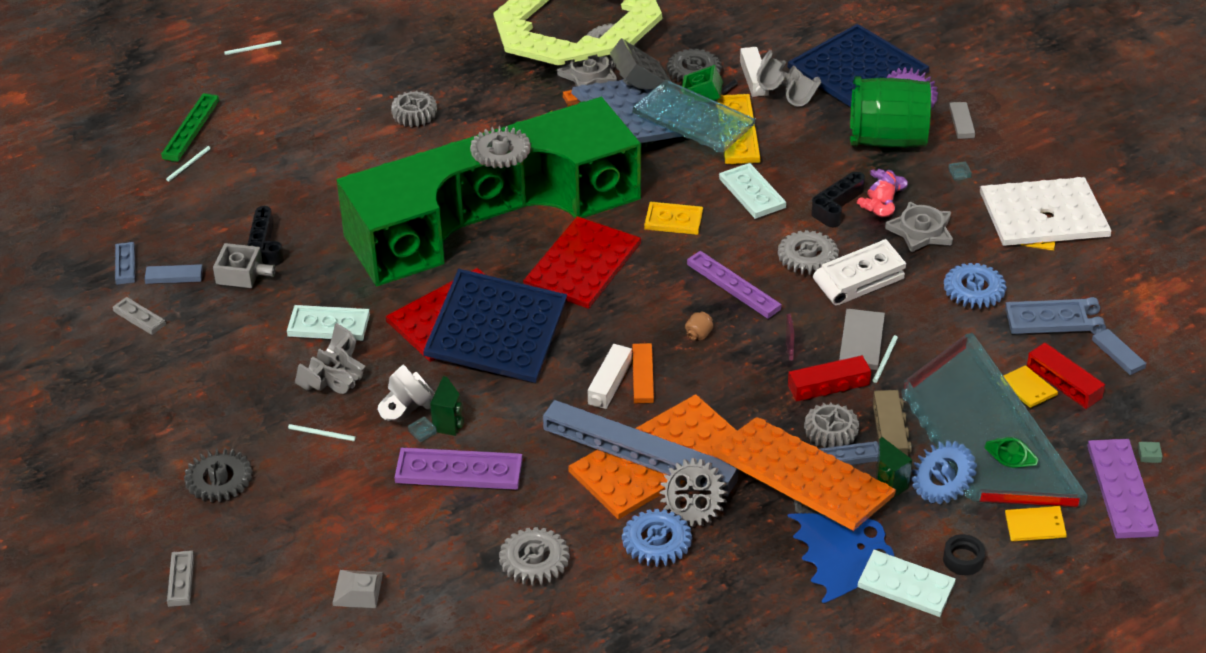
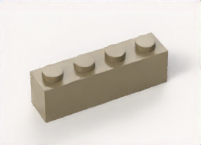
(891, 419)

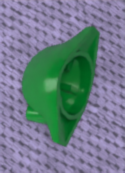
(1011, 452)

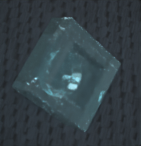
(959, 170)
(422, 429)

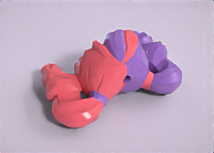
(883, 193)

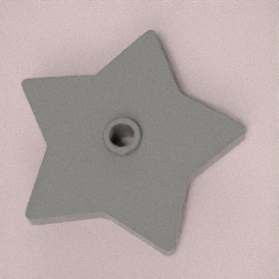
(589, 71)
(921, 226)

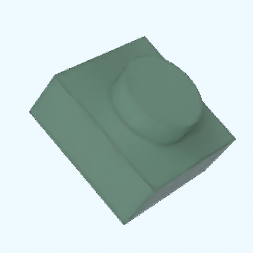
(1150, 452)

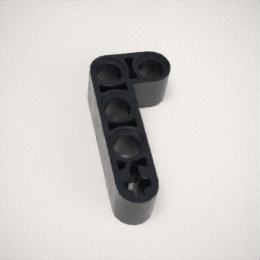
(829, 203)
(260, 237)

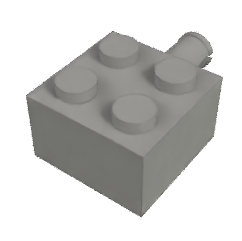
(240, 266)

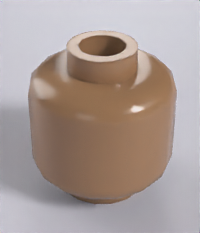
(699, 326)

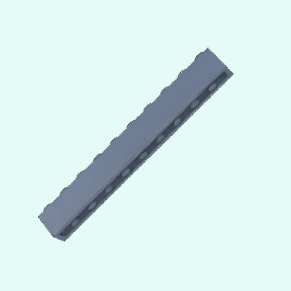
(629, 442)

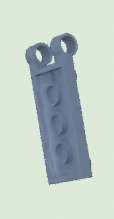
(1054, 316)

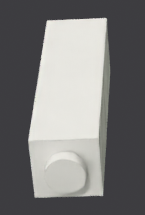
(750, 63)
(609, 376)

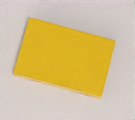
(673, 218)

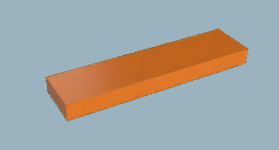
(643, 373)

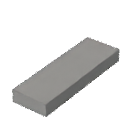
(962, 120)
(139, 315)
(180, 578)

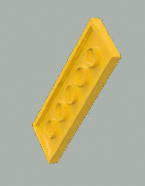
(746, 147)

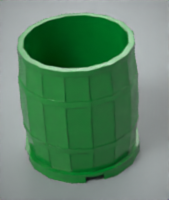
(890, 112)

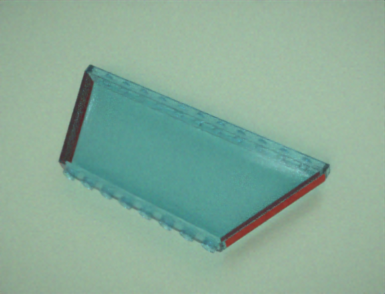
(970, 402)

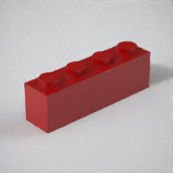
(1065, 375)
(829, 378)

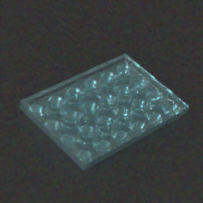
(694, 116)

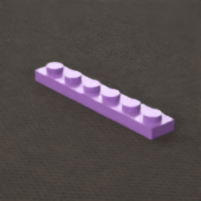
(734, 284)

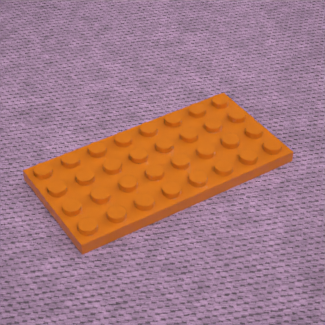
(804, 473)
(627, 485)

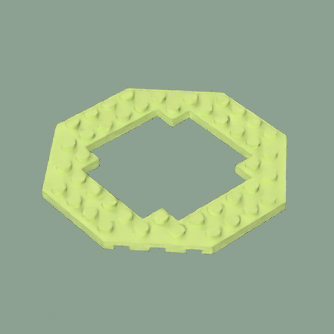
(519, 41)

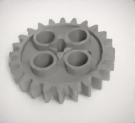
(694, 473)

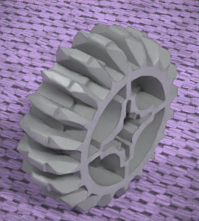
(414, 108)
(831, 425)

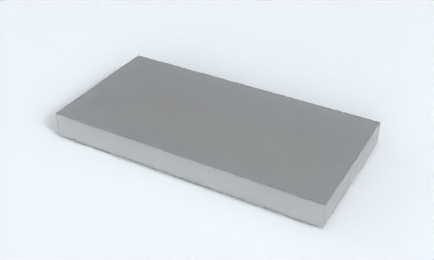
(862, 336)

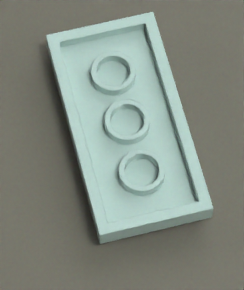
(752, 190)
(320, 321)
(906, 583)

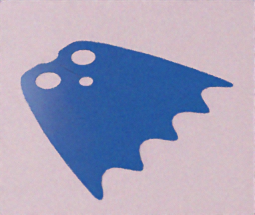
(836, 551)

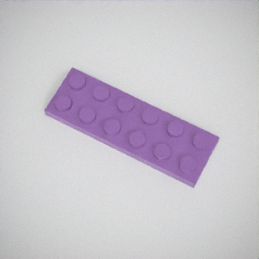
(458, 468)
(1122, 489)

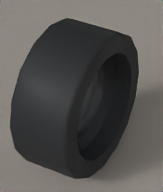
(965, 542)

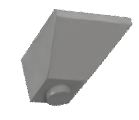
(357, 588)

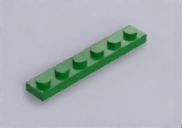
(190, 127)

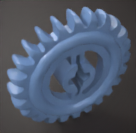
(974, 290)
(932, 464)
(655, 545)

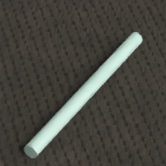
(252, 47)
(182, 168)
(885, 358)
(322, 432)

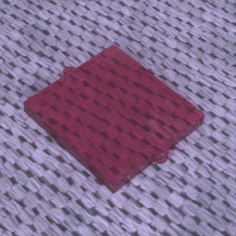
(790, 337)

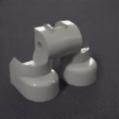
(798, 87)
(342, 375)
(406, 394)

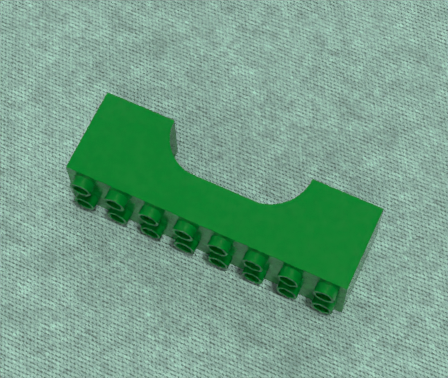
(408, 207)

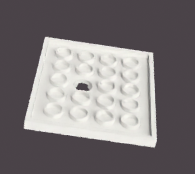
(1020, 207)

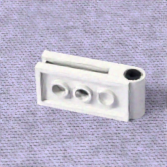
(860, 272)

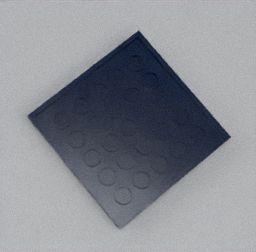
(851, 55)
(496, 325)

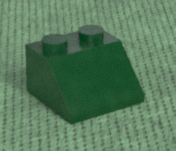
(447, 408)
(893, 467)

